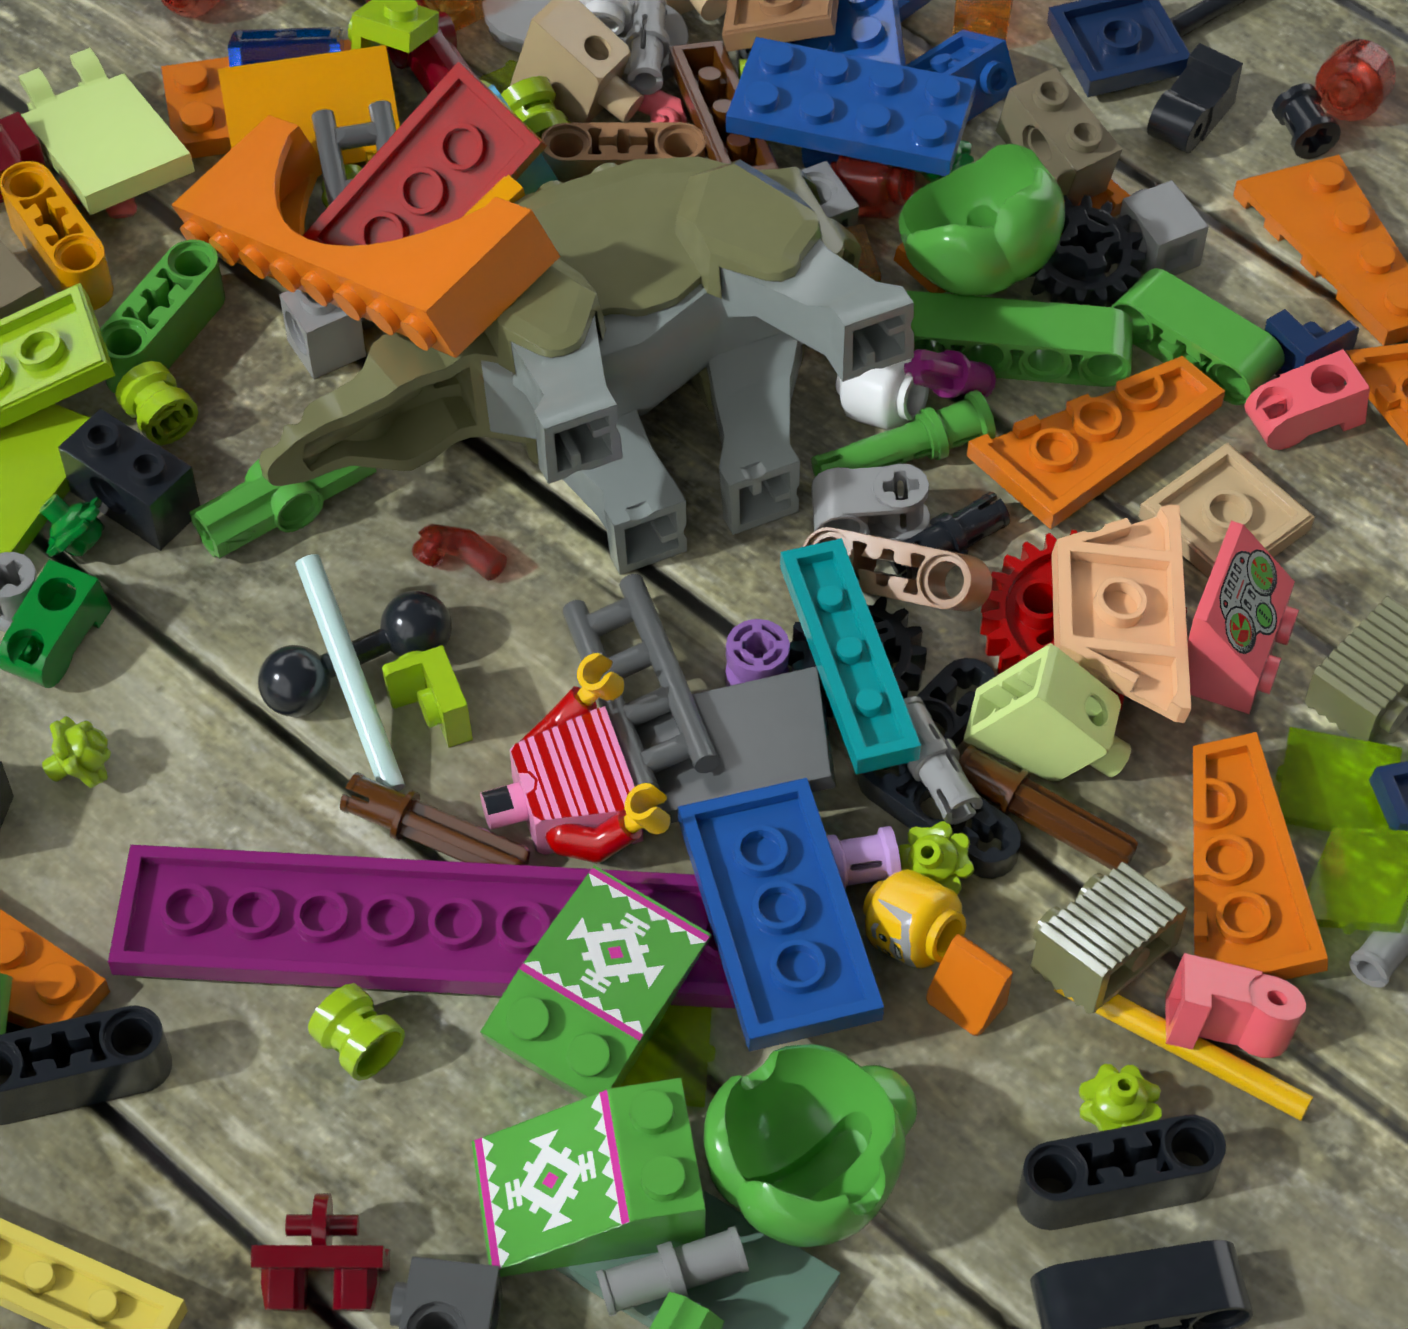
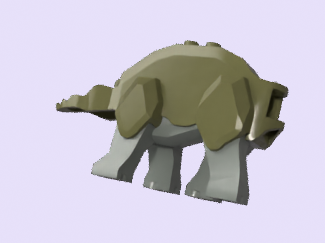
(657, 284)

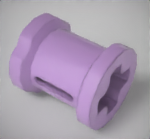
(866, 857)

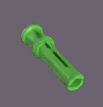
(928, 435)

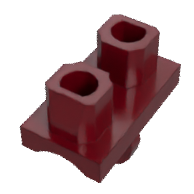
(287, 1266)

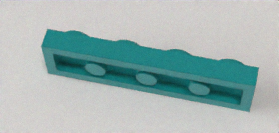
(849, 657)

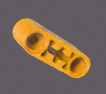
(55, 231)

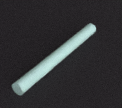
(349, 672)

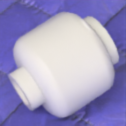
(882, 397)

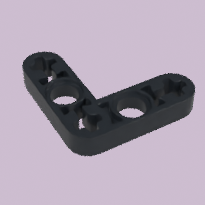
(904, 795)

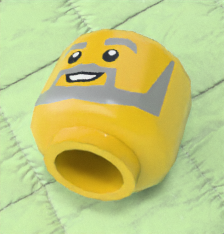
(913, 918)

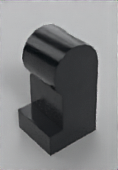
(1196, 99)

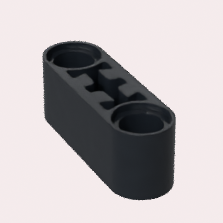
(87, 1078)
(1129, 1172)
(1146, 1289)

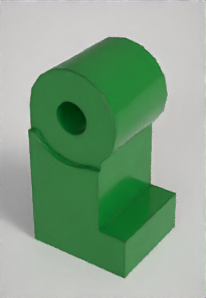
(52, 624)

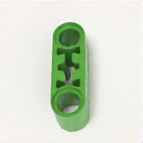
(165, 309)
(1181, 321)

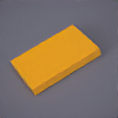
(306, 84)

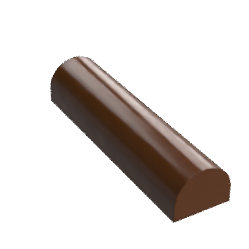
(707, 87)

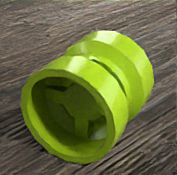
(533, 103)
(153, 398)
(354, 1029)

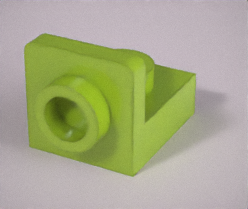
(432, 682)

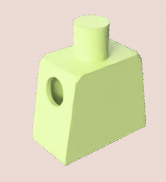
(1048, 718)

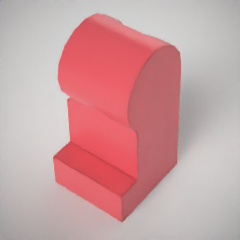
(1309, 401)
(1231, 1007)

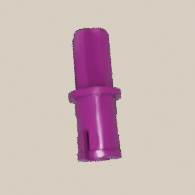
(950, 373)

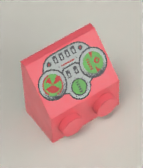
(1239, 623)

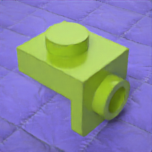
(393, 24)

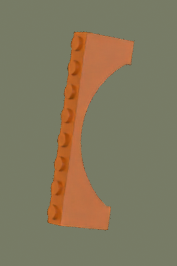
(427, 286)

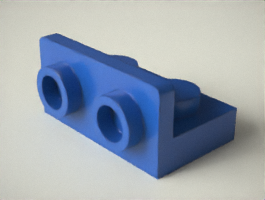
(975, 58)

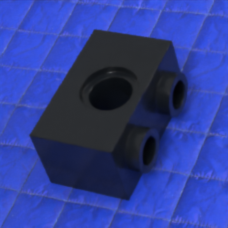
(133, 478)

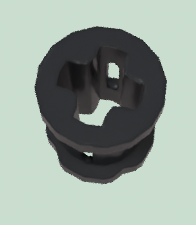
(1306, 121)

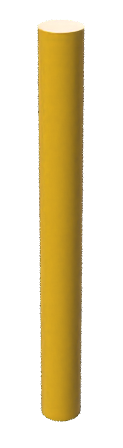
(1208, 1057)

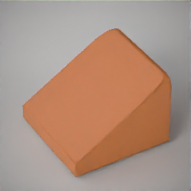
(970, 986)

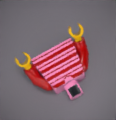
(575, 778)

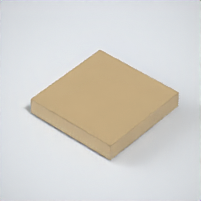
(1224, 490)

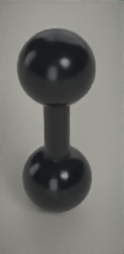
(298, 679)

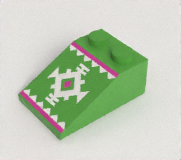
(595, 986)
(591, 1181)

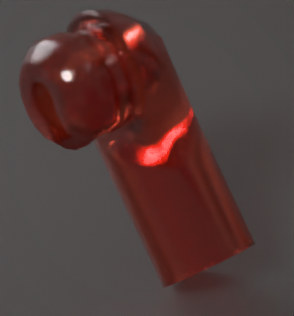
(459, 542)

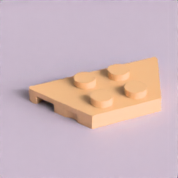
(1125, 609)

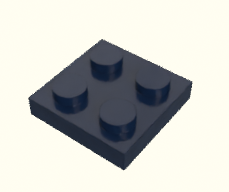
(1117, 43)

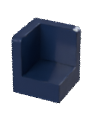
(1308, 341)

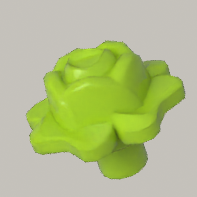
(78, 752)
(938, 854)
(1119, 1098)

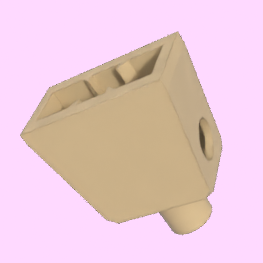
(580, 61)

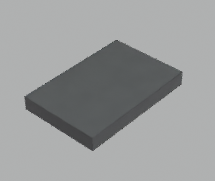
(763, 737)

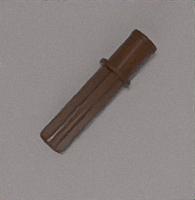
(1046, 810)
(428, 825)

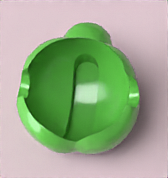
(984, 223)
(809, 1143)

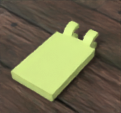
(103, 135)

